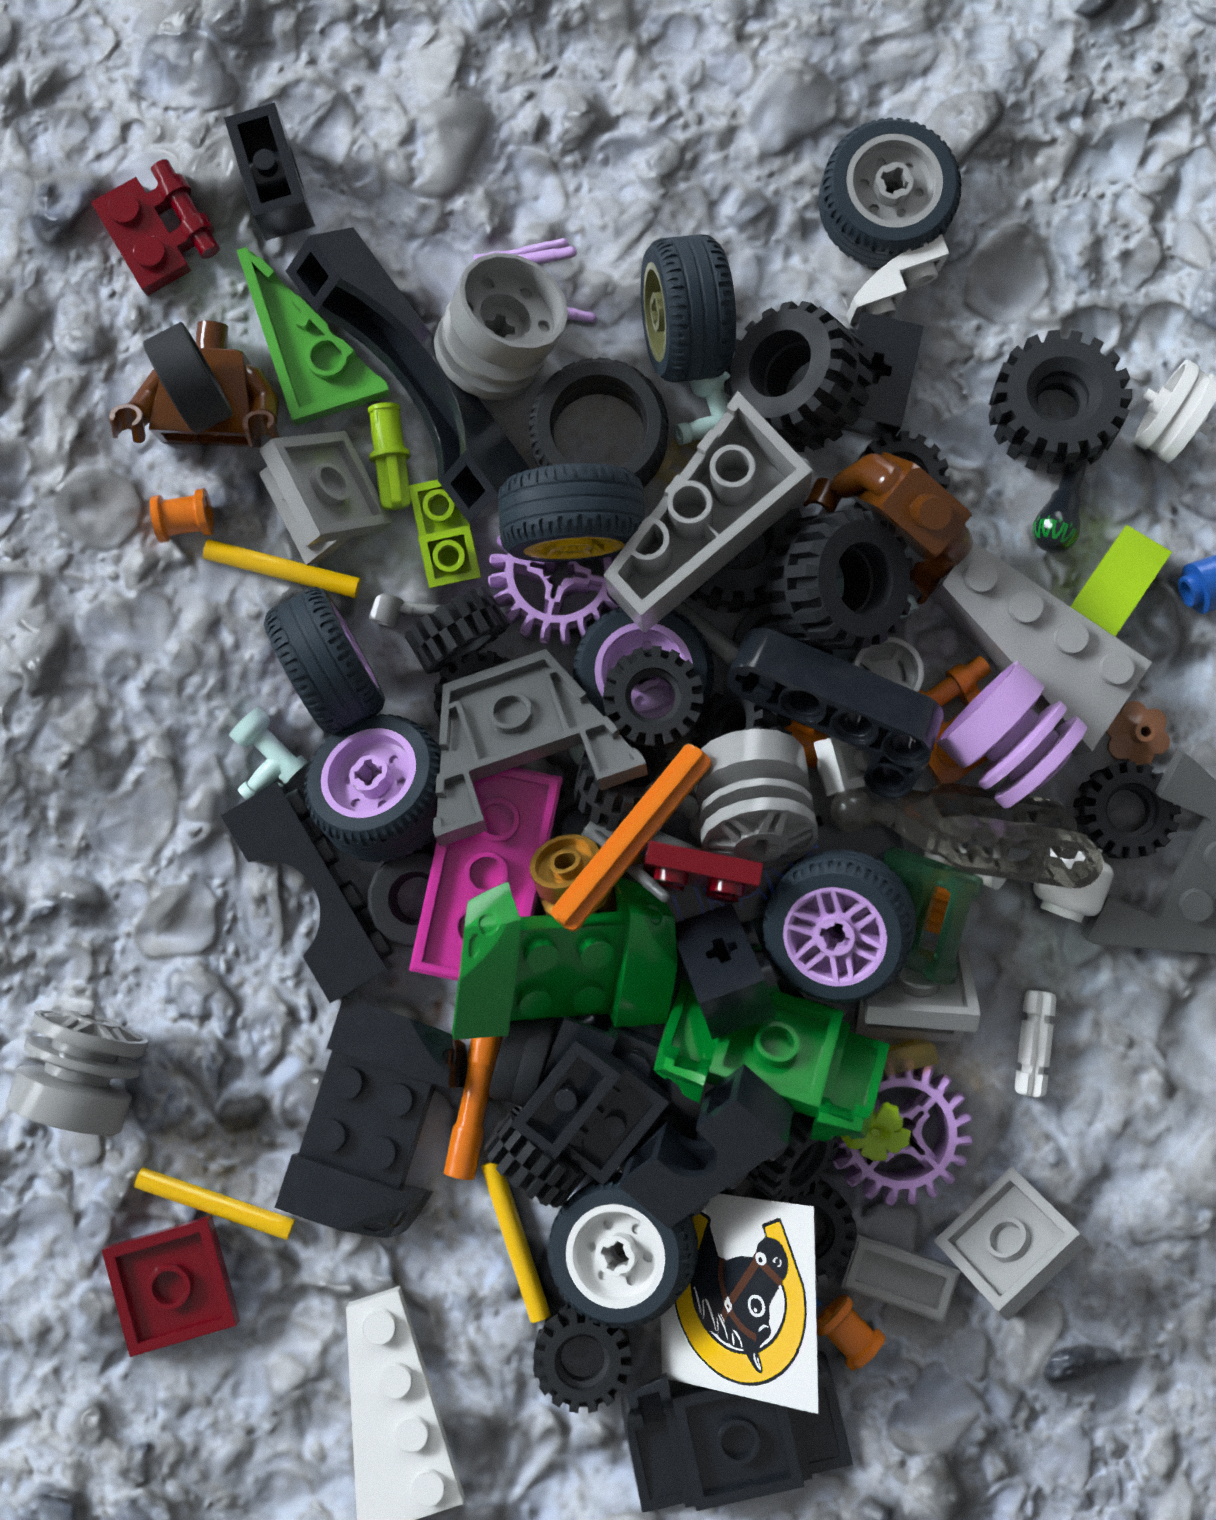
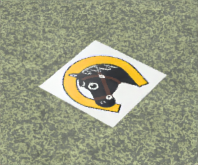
(749, 1306)

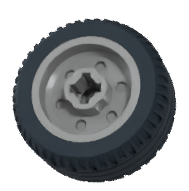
(888, 190)

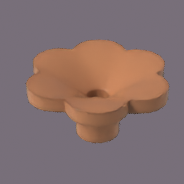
(1126, 735)

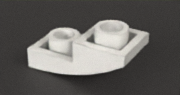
(887, 286)

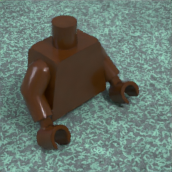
(244, 385)
(913, 502)

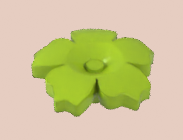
(883, 1136)

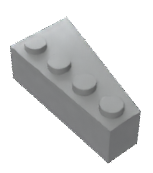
(709, 514)
(1053, 641)

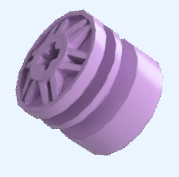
(1012, 735)

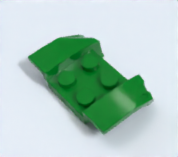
(540, 970)
(798, 1053)

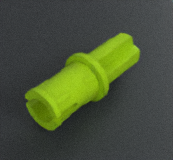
(389, 455)

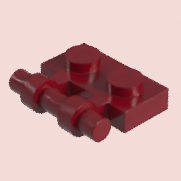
(142, 236)

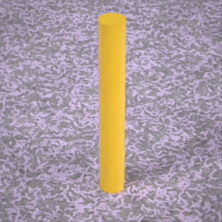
(281, 568)
(214, 1203)
(516, 1243)

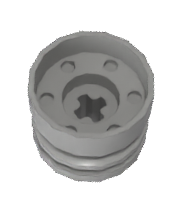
(500, 326)
(756, 798)
(75, 1082)

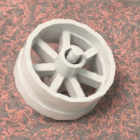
(1177, 411)

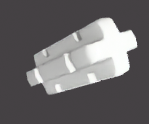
(1035, 1043)

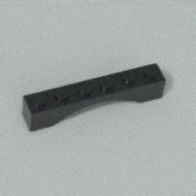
(357, 294)

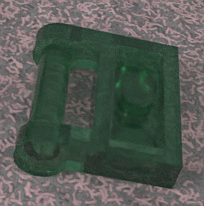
(922, 880)

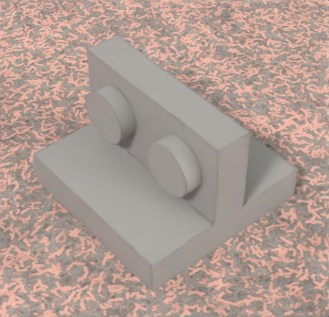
(321, 492)
(922, 1008)
(1010, 1243)

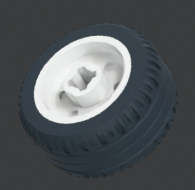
(591, 1263)

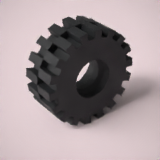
(1065, 367)

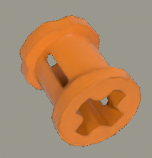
(182, 515)
(849, 1332)

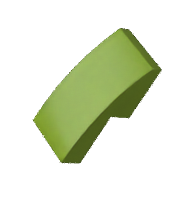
(443, 536)
(1121, 580)

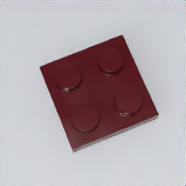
(722, 875)
(170, 1285)

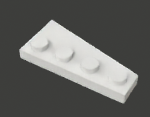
(397, 1430)

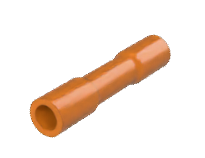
(468, 1129)

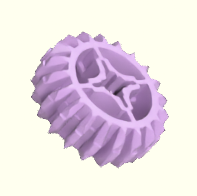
(549, 619)
(932, 1162)

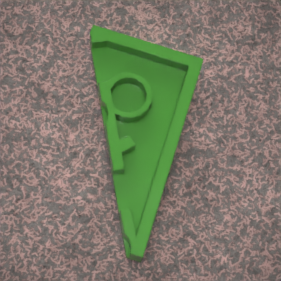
(311, 362)

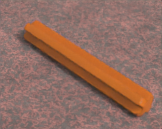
(630, 838)

